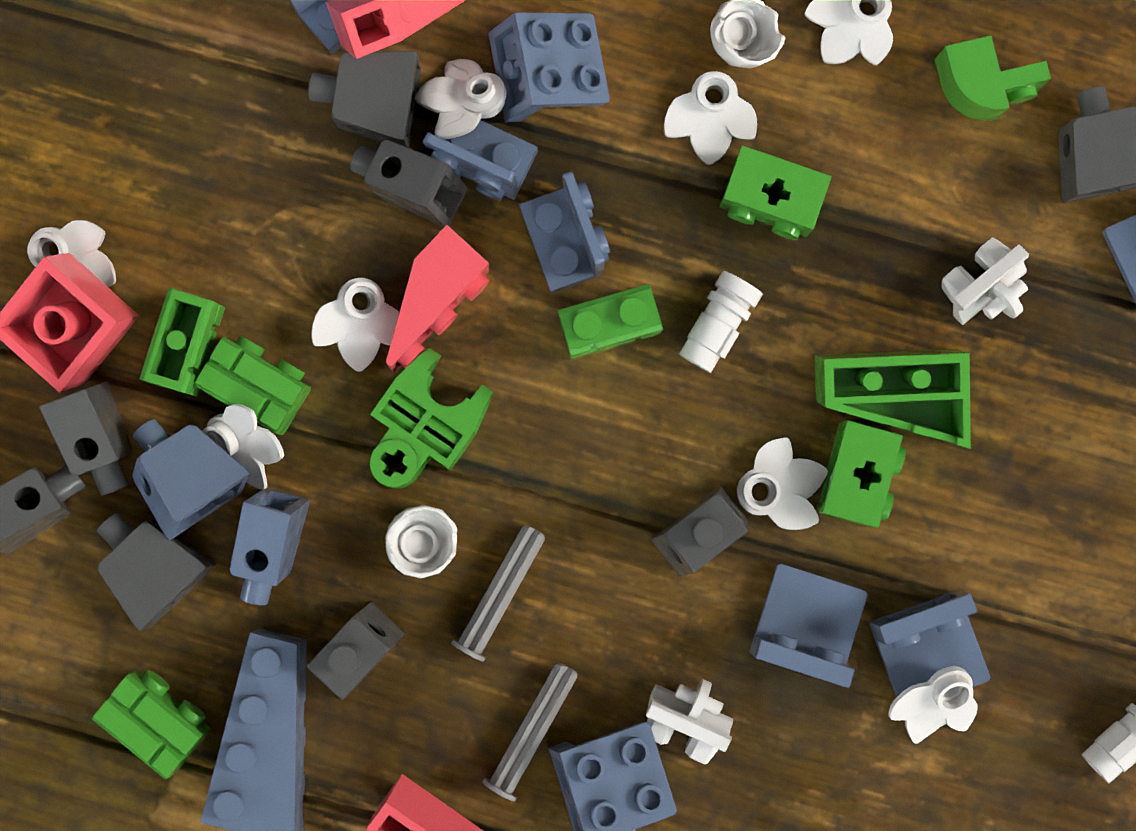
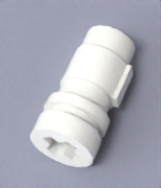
(717, 325)
(1114, 748)

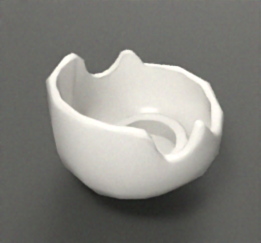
(746, 33)
(421, 541)

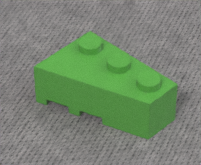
(902, 389)

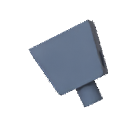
(184, 476)
(267, 542)

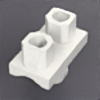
(996, 284)
(693, 715)

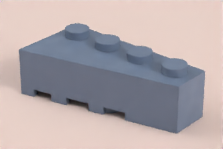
(261, 753)

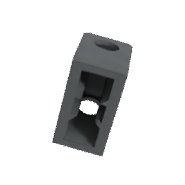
(372, 94)
(1097, 149)
(411, 181)
(85, 418)
(22, 524)
(701, 532)
(149, 570)
(355, 650)

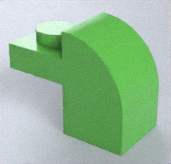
(978, 87)

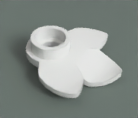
(851, 31)
(460, 98)
(710, 123)
(79, 239)
(355, 330)
(245, 441)
(788, 486)
(940, 701)

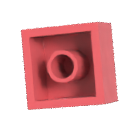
(64, 321)

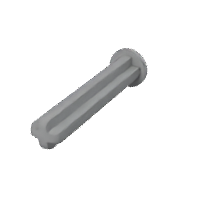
(500, 592)
(531, 732)

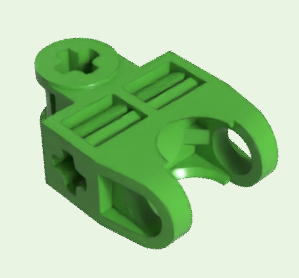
(413, 394)

